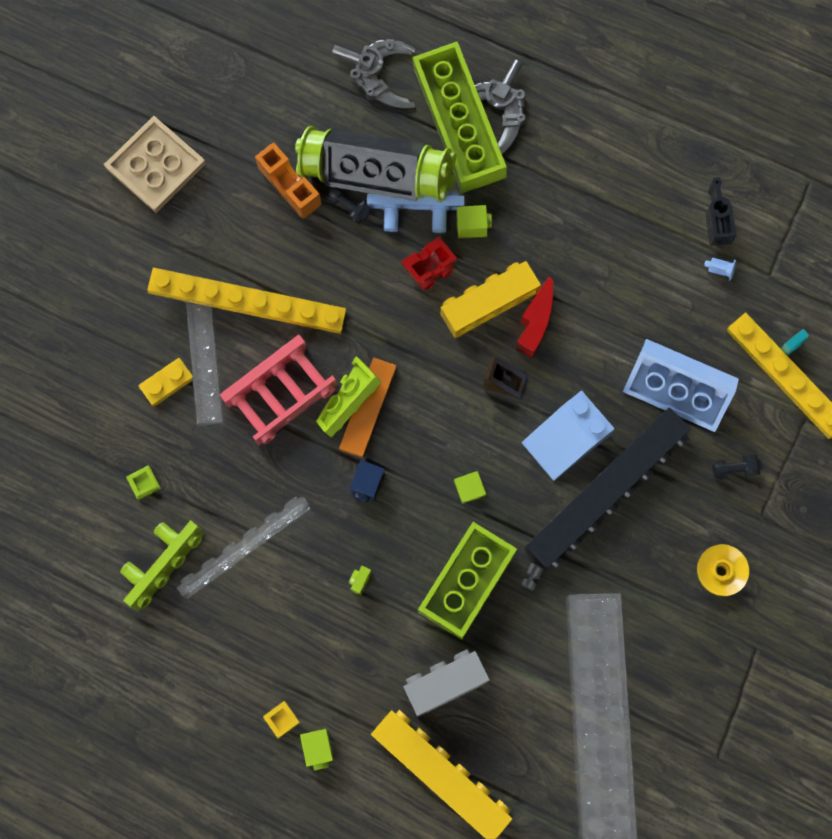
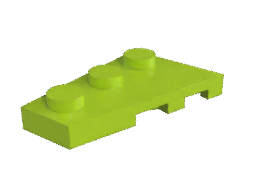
(352, 394)

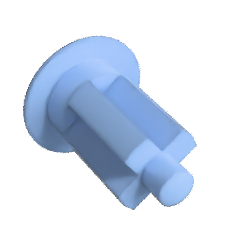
(721, 267)

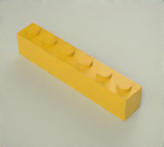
(441, 776)

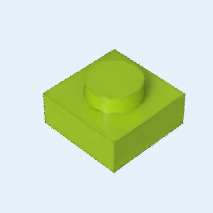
(359, 580)

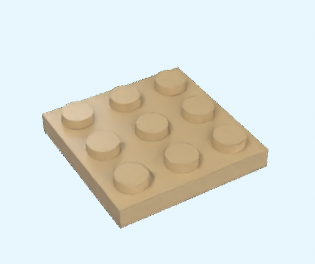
(155, 164)

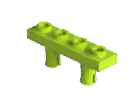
(158, 574)

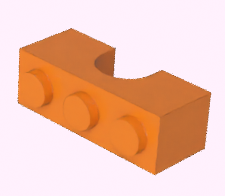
(295, 190)

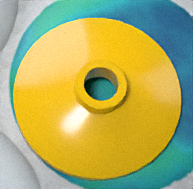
(735, 568)

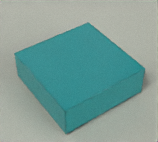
(795, 342)

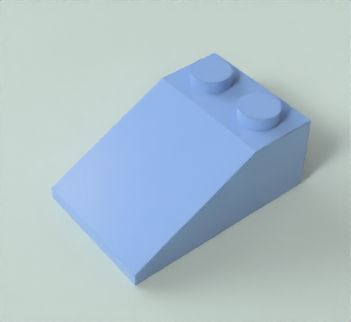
(568, 435)

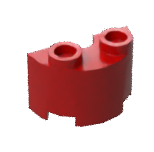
(430, 263)

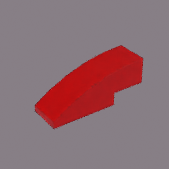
(536, 320)

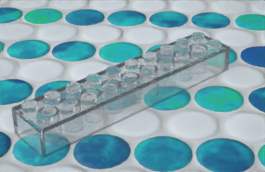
(600, 717)

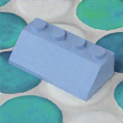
(681, 383)

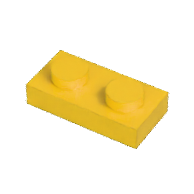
(166, 382)

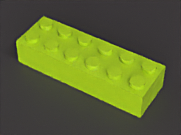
(460, 117)

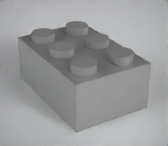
(445, 682)

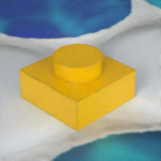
(281, 719)

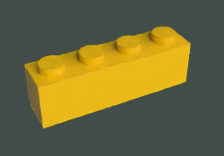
(490, 299)

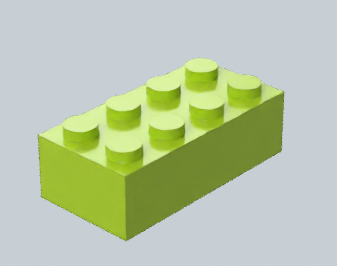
(467, 580)

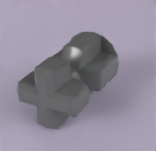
(534, 572)

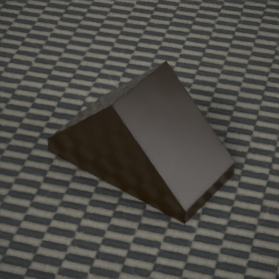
(504, 378)

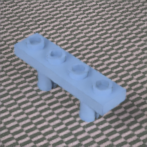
(392, 206)

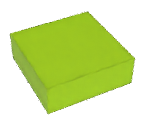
(143, 482)
(469, 487)

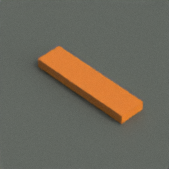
(364, 419)

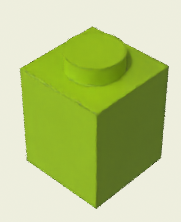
(473, 221)
(317, 749)

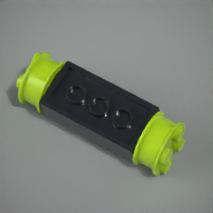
(375, 164)

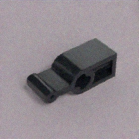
(719, 225)

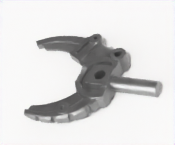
(369, 66)
(505, 98)

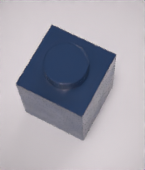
(367, 481)

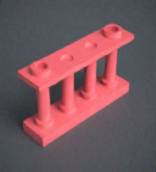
(275, 366)

